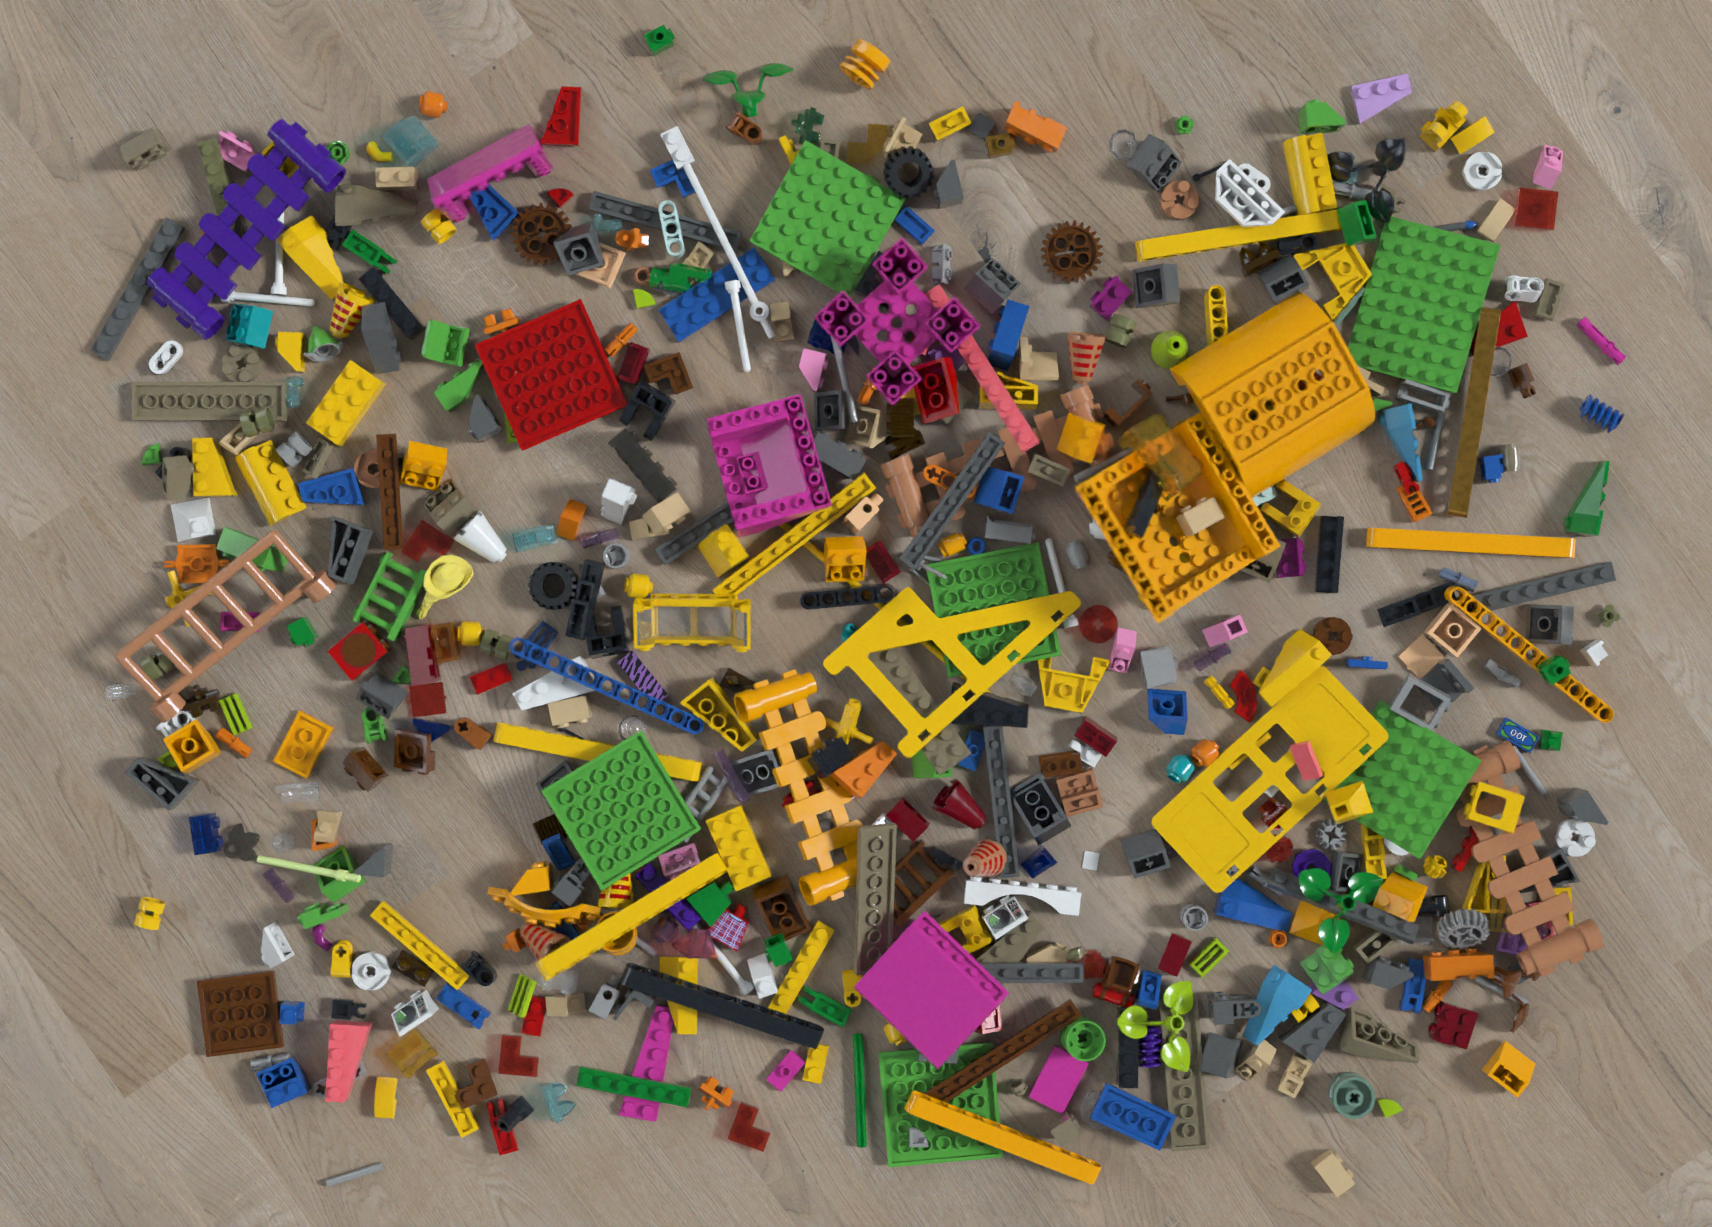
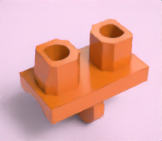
(631, 239)
(491, 324)
(722, 1098)

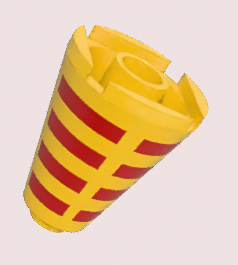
(348, 309)
(617, 895)

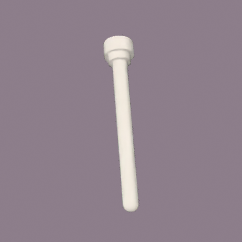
(278, 287)
(733, 289)
(268, 299)
(1071, 620)
(744, 986)

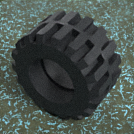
(913, 187)
(537, 581)

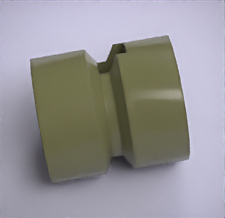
(1120, 330)
(259, 421)
(501, 650)
(156, 664)

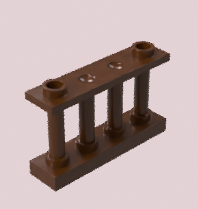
(928, 888)

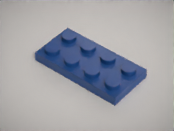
(1132, 1116)

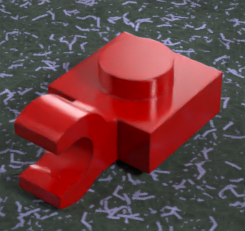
(1403, 473)

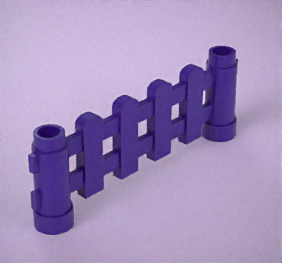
(312, 163)

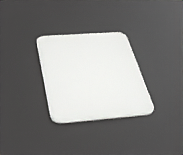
(1090, 860)

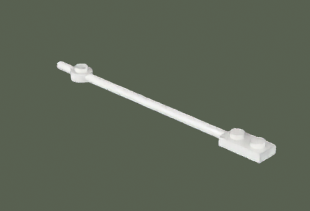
(683, 158)

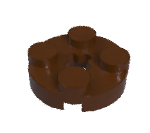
(1336, 625)

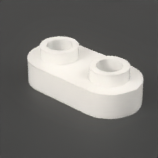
(1256, 176)
(164, 355)

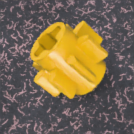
(1435, 866)

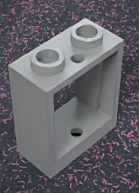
(1404, 690)

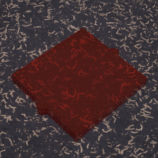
(427, 699)

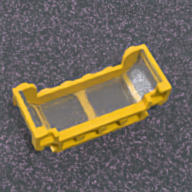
(692, 619)

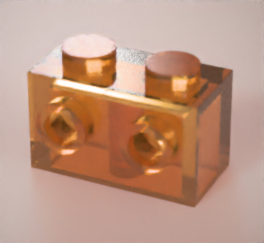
(445, 642)

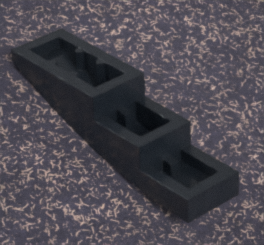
(585, 599)
(1414, 605)

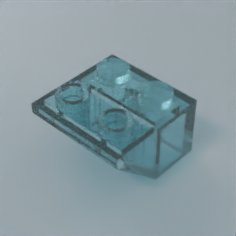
(411, 141)

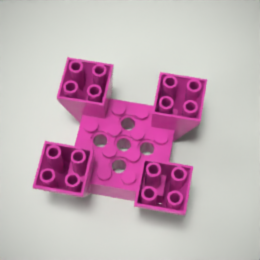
(899, 269)

